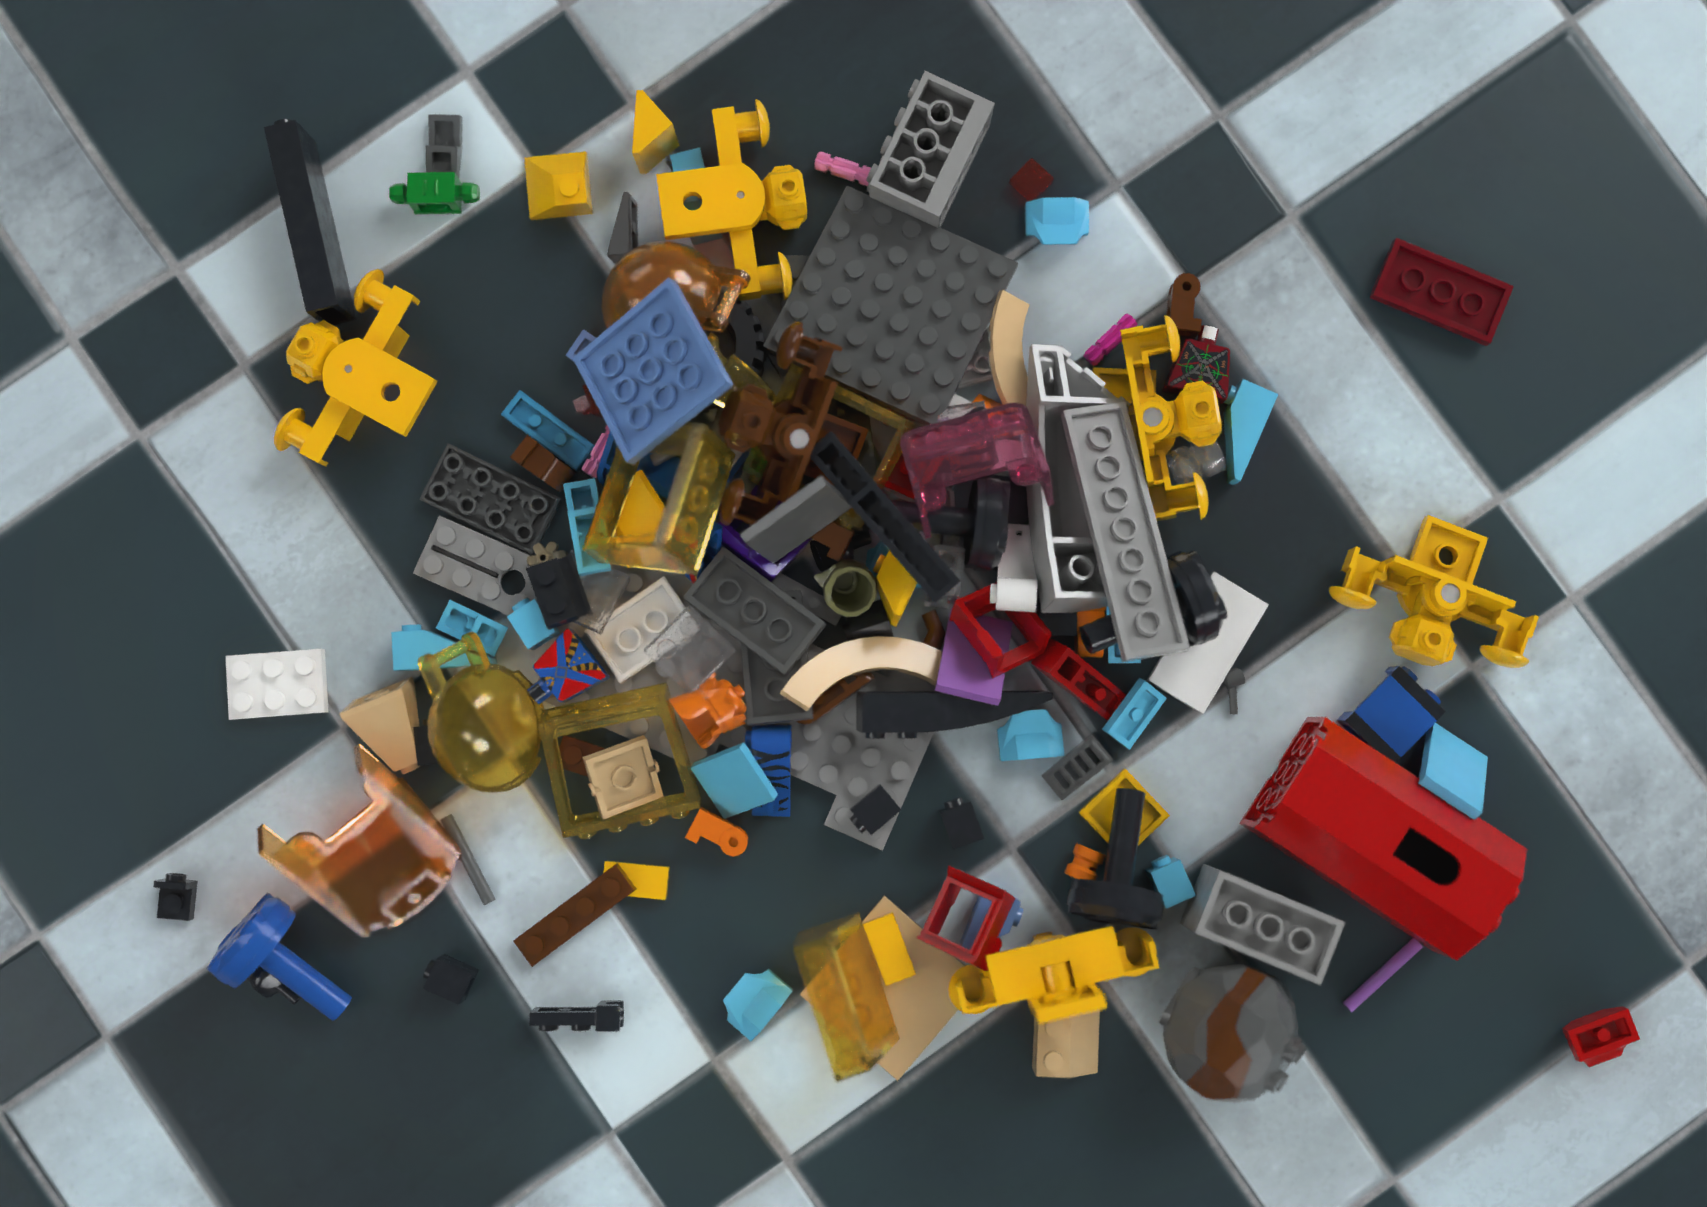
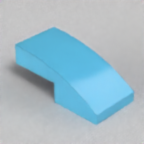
(460, 620)

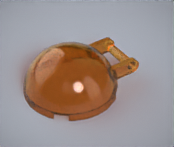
(698, 278)

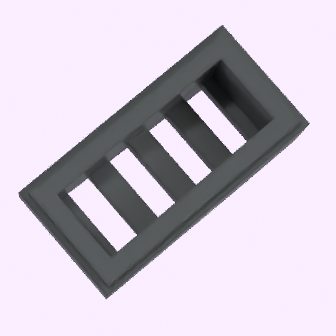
(1094, 768)

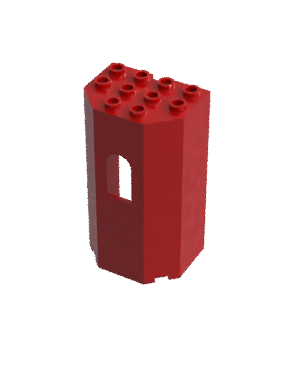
(1345, 813)

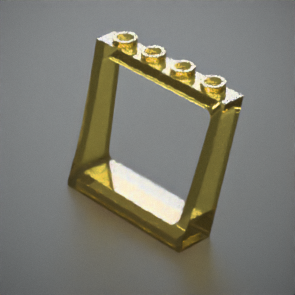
(606, 712)

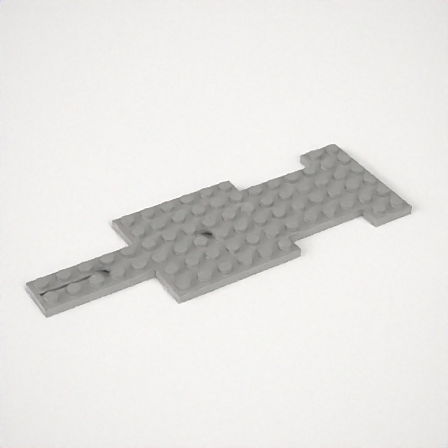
(822, 753)

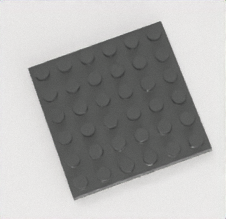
(898, 301)

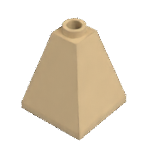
(387, 723)

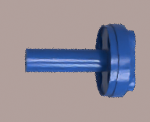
(257, 944)

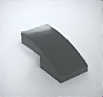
(445, 143)

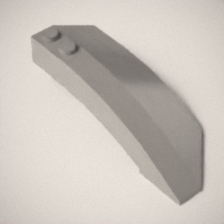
(1060, 533)

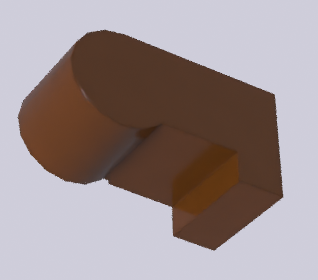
(1181, 305)
(542, 463)
(836, 538)

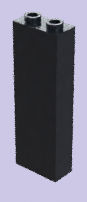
(309, 222)

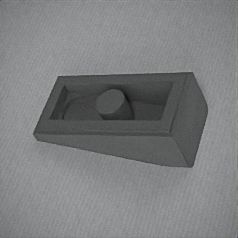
(625, 229)

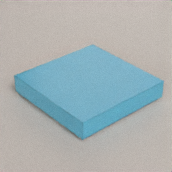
(734, 780)

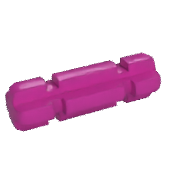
(1109, 340)

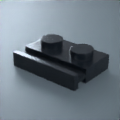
(559, 591)

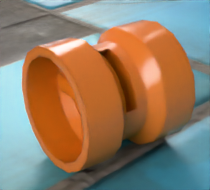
(1084, 863)

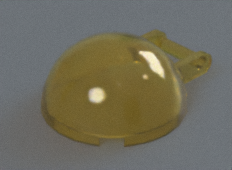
(481, 719)

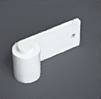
(1016, 573)

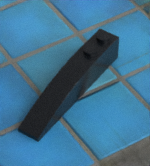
(933, 711)

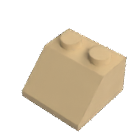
(1066, 1046)

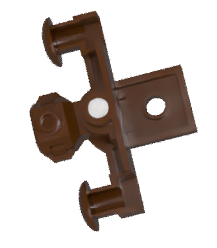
(783, 430)

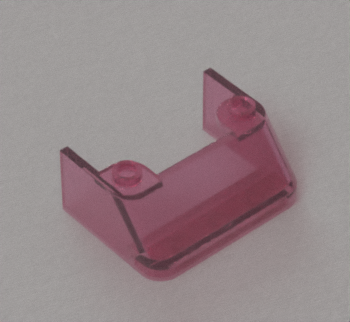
(972, 449)

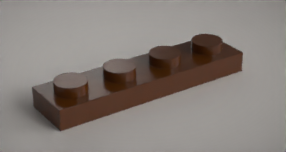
(574, 914)

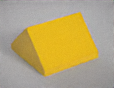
(652, 134)

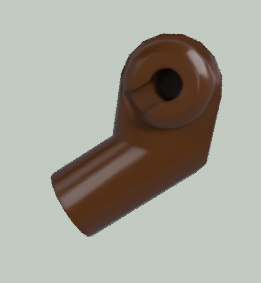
(936, 632)

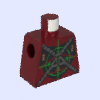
(1201, 361)

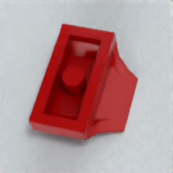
(1601, 1035)

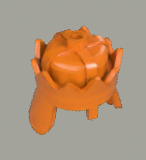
(711, 709)

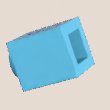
(530, 624)
(1171, 880)

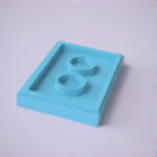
(1453, 771)

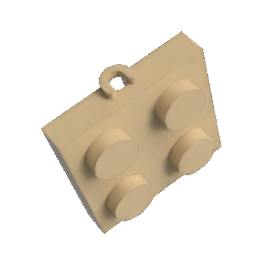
(623, 777)

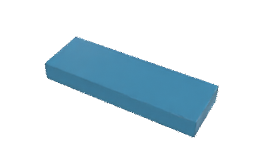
(548, 430)

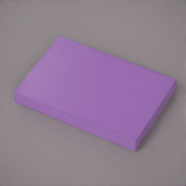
(963, 670)

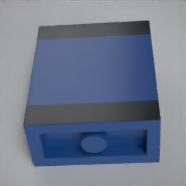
(1394, 714)

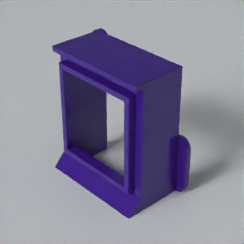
(735, 544)

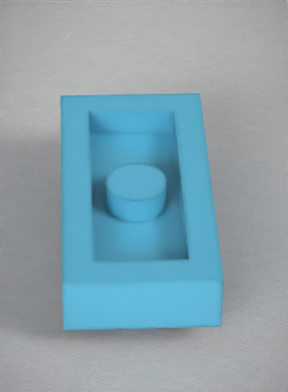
(1134, 713)

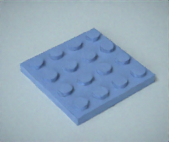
(652, 371)

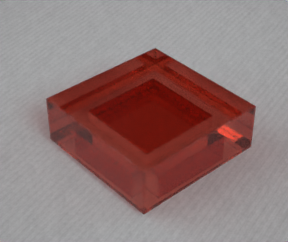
(1031, 180)

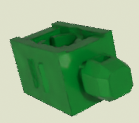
(434, 193)

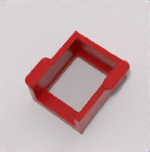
(1029, 624)
(987, 937)

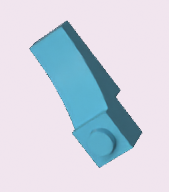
(581, 504)

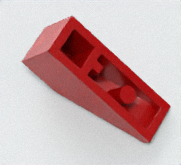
(1079, 679)

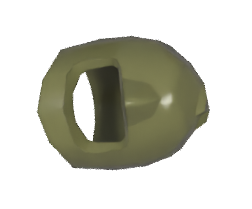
(848, 587)

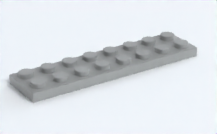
(1124, 531)

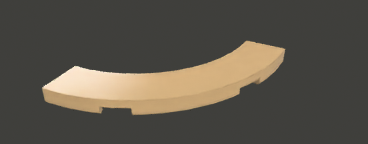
(1006, 348)
(860, 657)

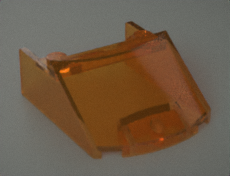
(377, 864)

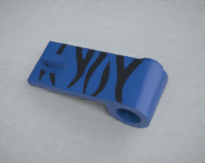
(772, 751)

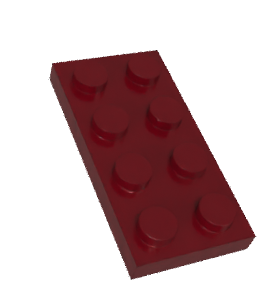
(1441, 291)

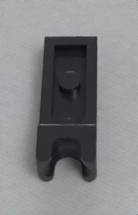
(607, 1017)

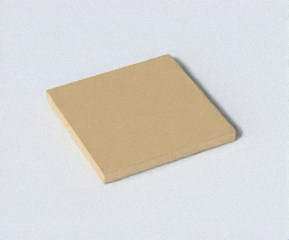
(919, 1002)

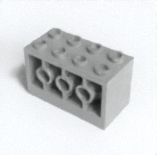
(930, 149)
(1262, 924)

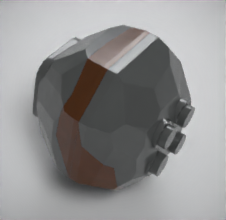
(1232, 1032)

